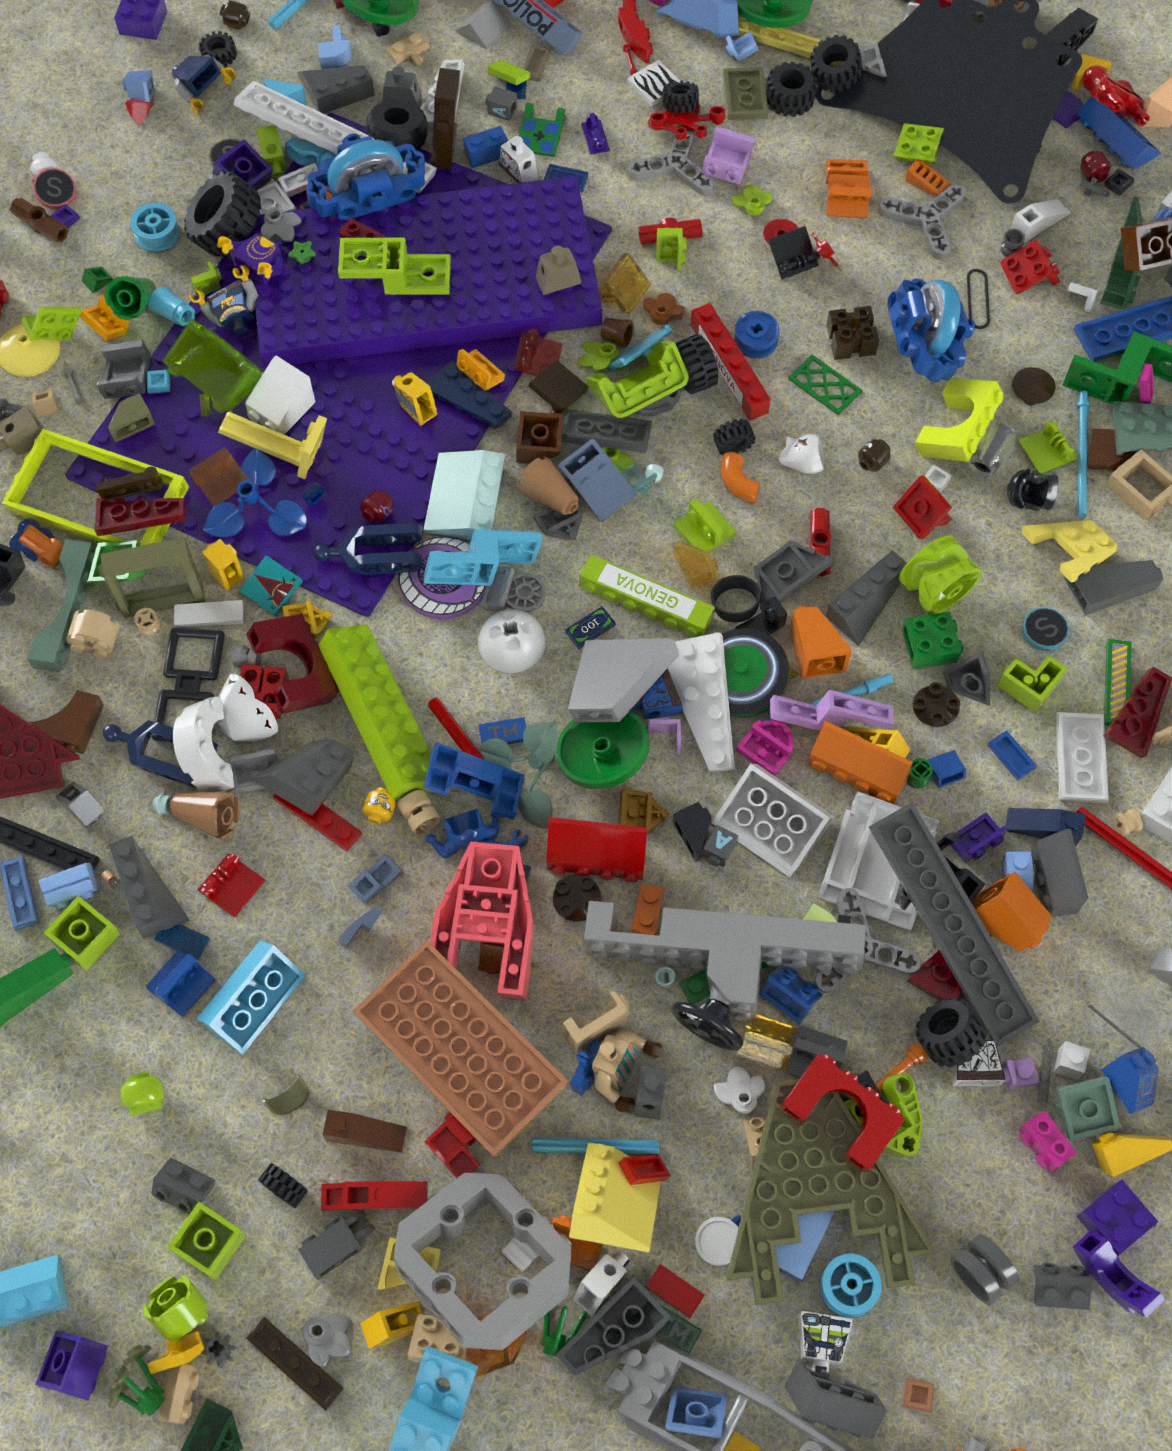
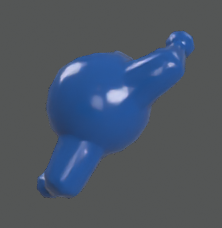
(462, 830)

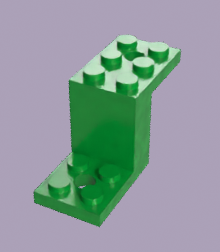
(1116, 385)

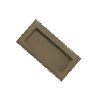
(536, 62)

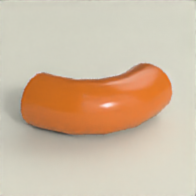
(735, 479)

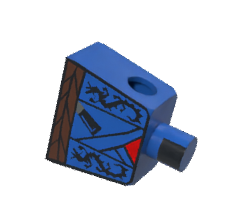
(660, 699)

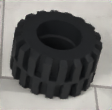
(836, 50)
(791, 89)
(699, 363)
(951, 1032)

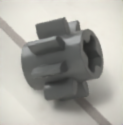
(224, 1354)

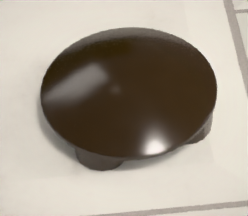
(1033, 385)
(936, 705)
(573, 896)

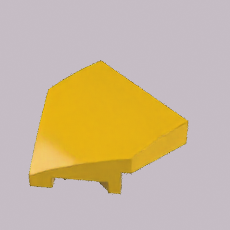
(314, 616)
(179, 1352)

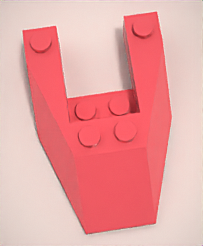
(489, 905)

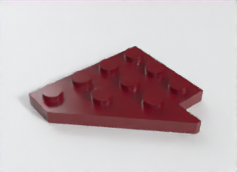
(28, 757)

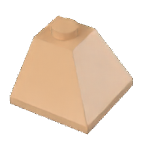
(1159, 106)

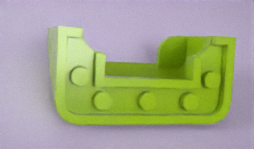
(658, 379)

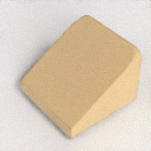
(44, 403)

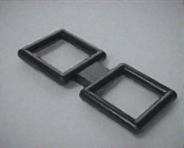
(188, 681)

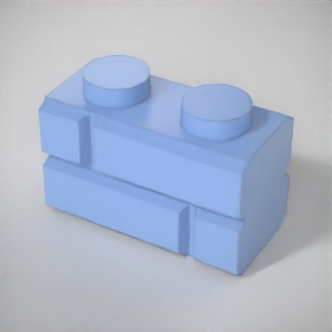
(68, 885)

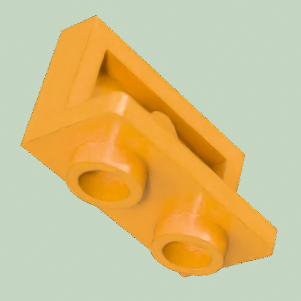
(104, 321)
(479, 369)

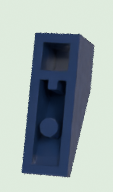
(1044, 822)

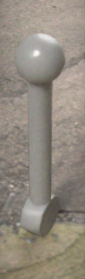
(69, 372)

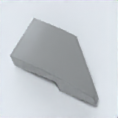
(872, 60)

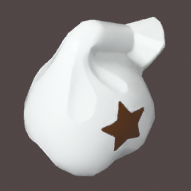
(803, 454)

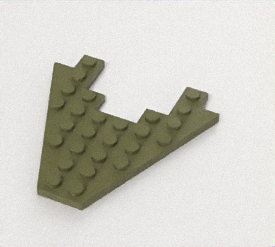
(805, 1173)

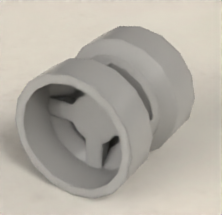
(245, 656)

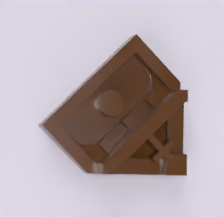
(1103, 451)

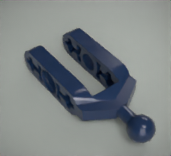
(377, 536)
(137, 743)

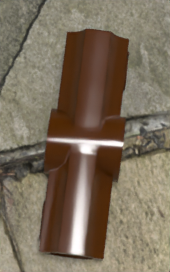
(39, 219)

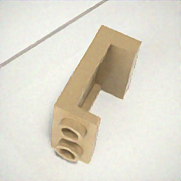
(609, 1023)

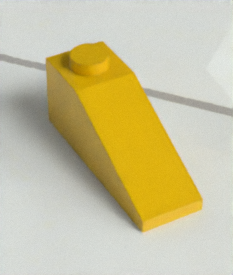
(887, 739)
(1123, 1151)

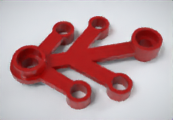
(660, 121)

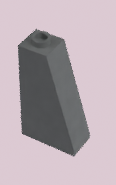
(1114, 583)

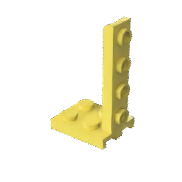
(275, 443)

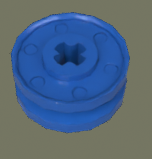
(756, 334)

